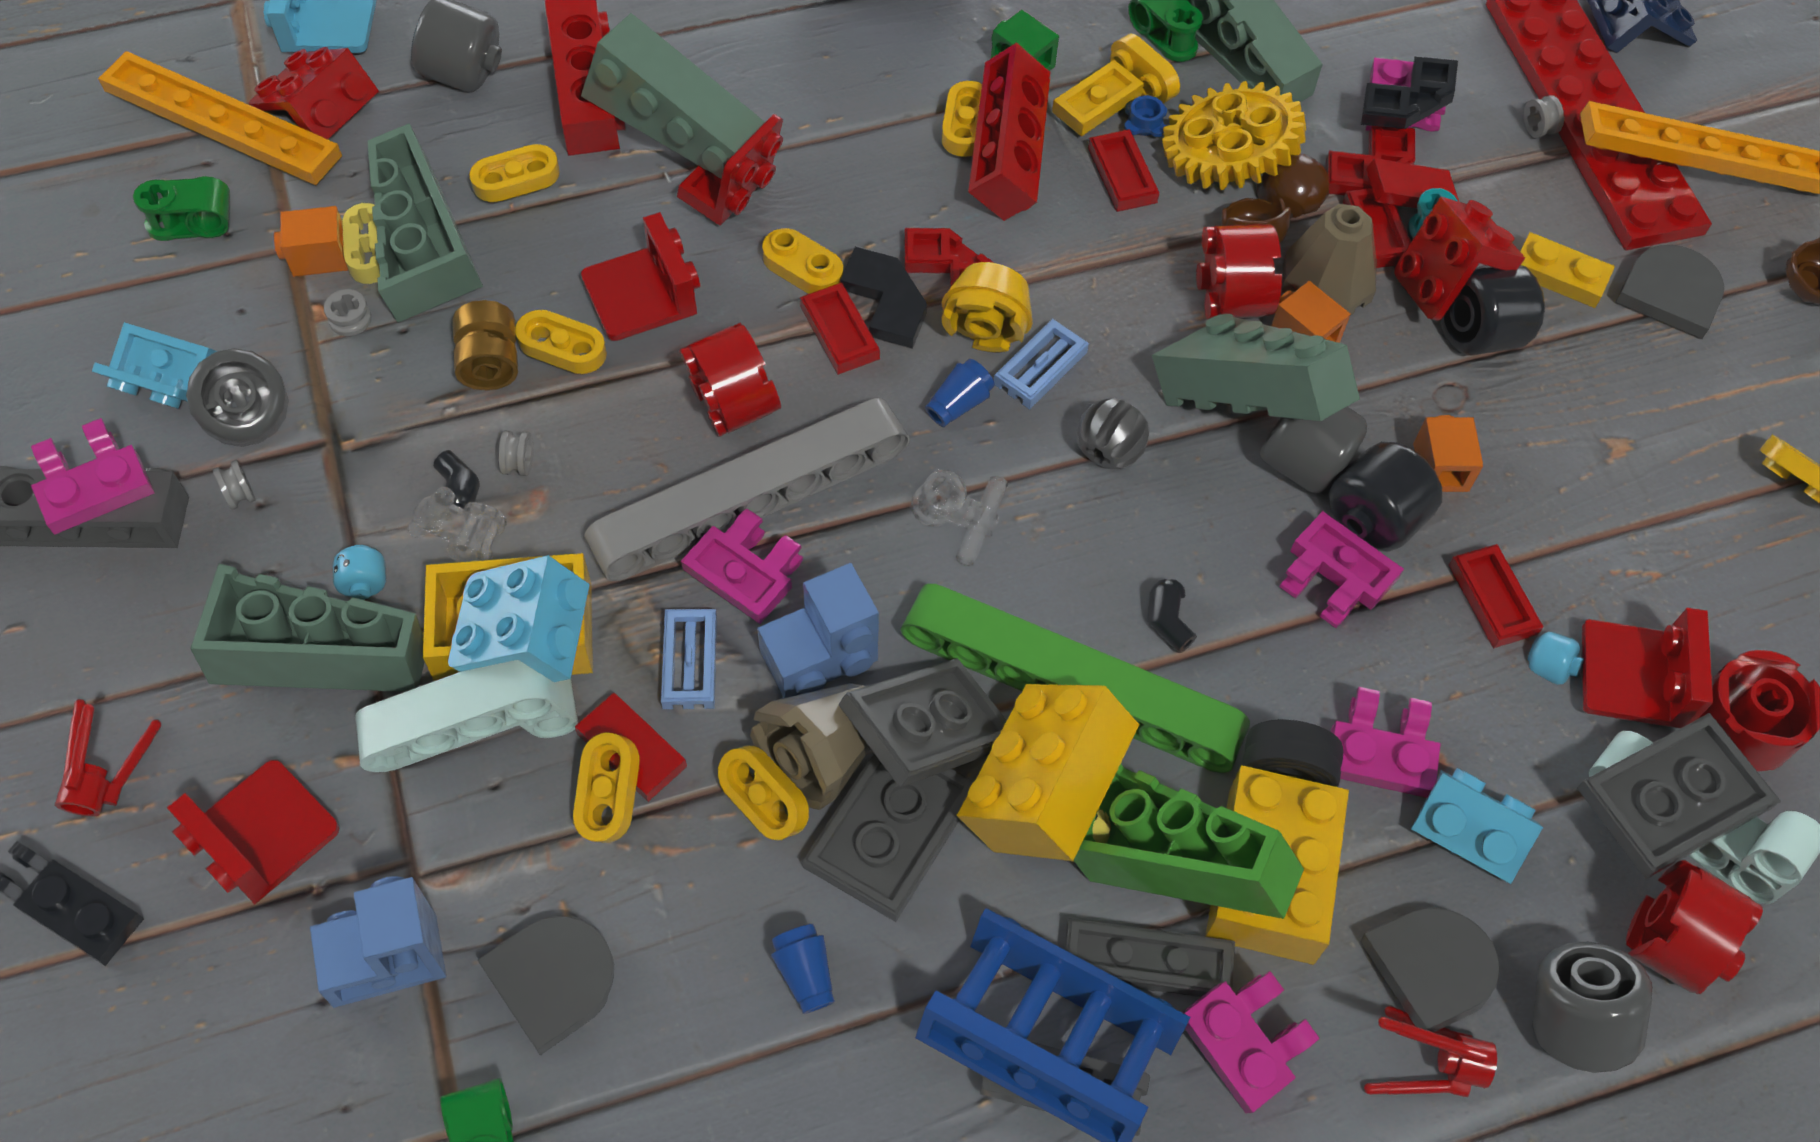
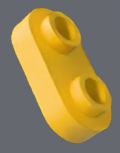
(1147, 65)
(961, 118)
(514, 173)
(795, 259)
(564, 343)
(1787, 460)
(602, 788)
(765, 795)

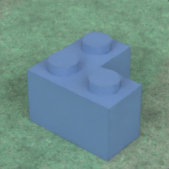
(826, 638)
(380, 946)

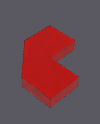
(1349, 170)
(938, 252)

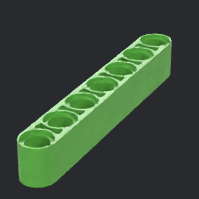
(1025, 653)

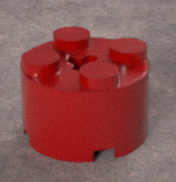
(1240, 270)
(730, 379)
(1765, 707)
(1693, 928)

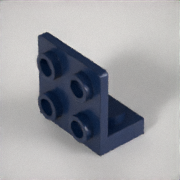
(1626, 19)

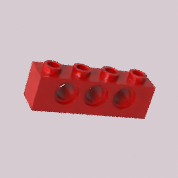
(574, 34)
(1010, 132)

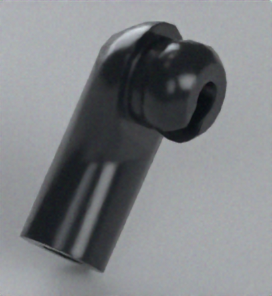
(459, 477)
(1164, 614)

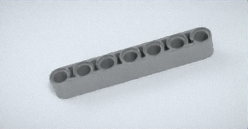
(757, 481)

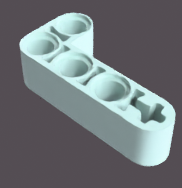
(461, 712)
(1755, 857)

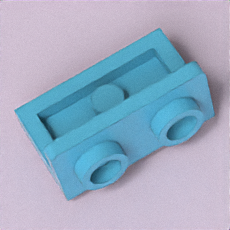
(153, 363)
(1478, 826)

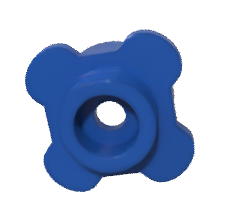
(1145, 116)

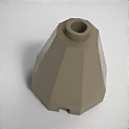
(1335, 257)
(812, 742)

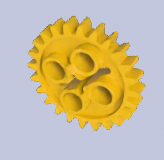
(1234, 135)

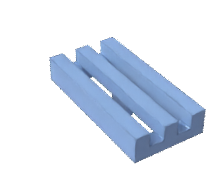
(1019, 387)
(689, 696)

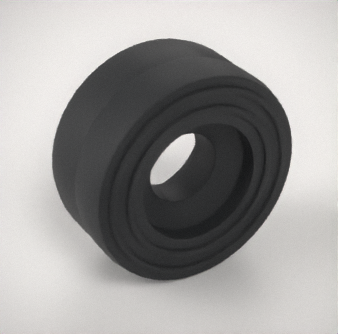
(1295, 750)

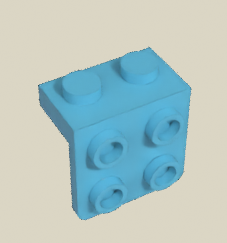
(320, 23)
(521, 614)

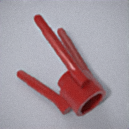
(85, 784)
(1460, 1056)

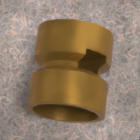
(485, 345)

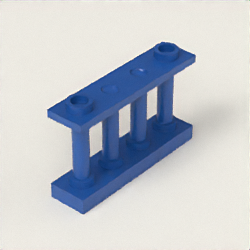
(1028, 1070)

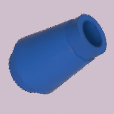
(960, 392)
(804, 966)

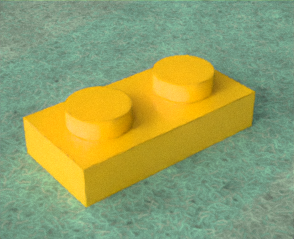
(1097, 97)
(1566, 269)

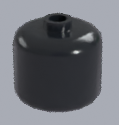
(1495, 311)
(1386, 495)

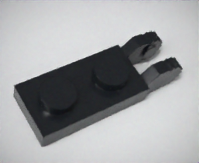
(70, 906)

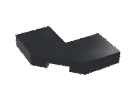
(1402, 106)
(886, 280)

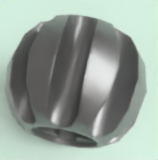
(1113, 433)

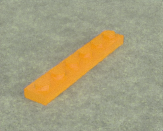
(221, 117)
(1701, 147)

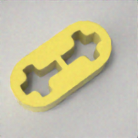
(357, 244)

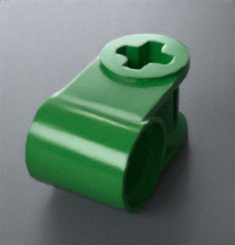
(1168, 25)
(187, 208)
(478, 1114)

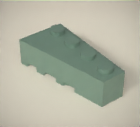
(1258, 45)
(667, 96)
(417, 237)
(1257, 370)
(303, 639)

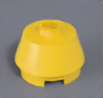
(988, 306)

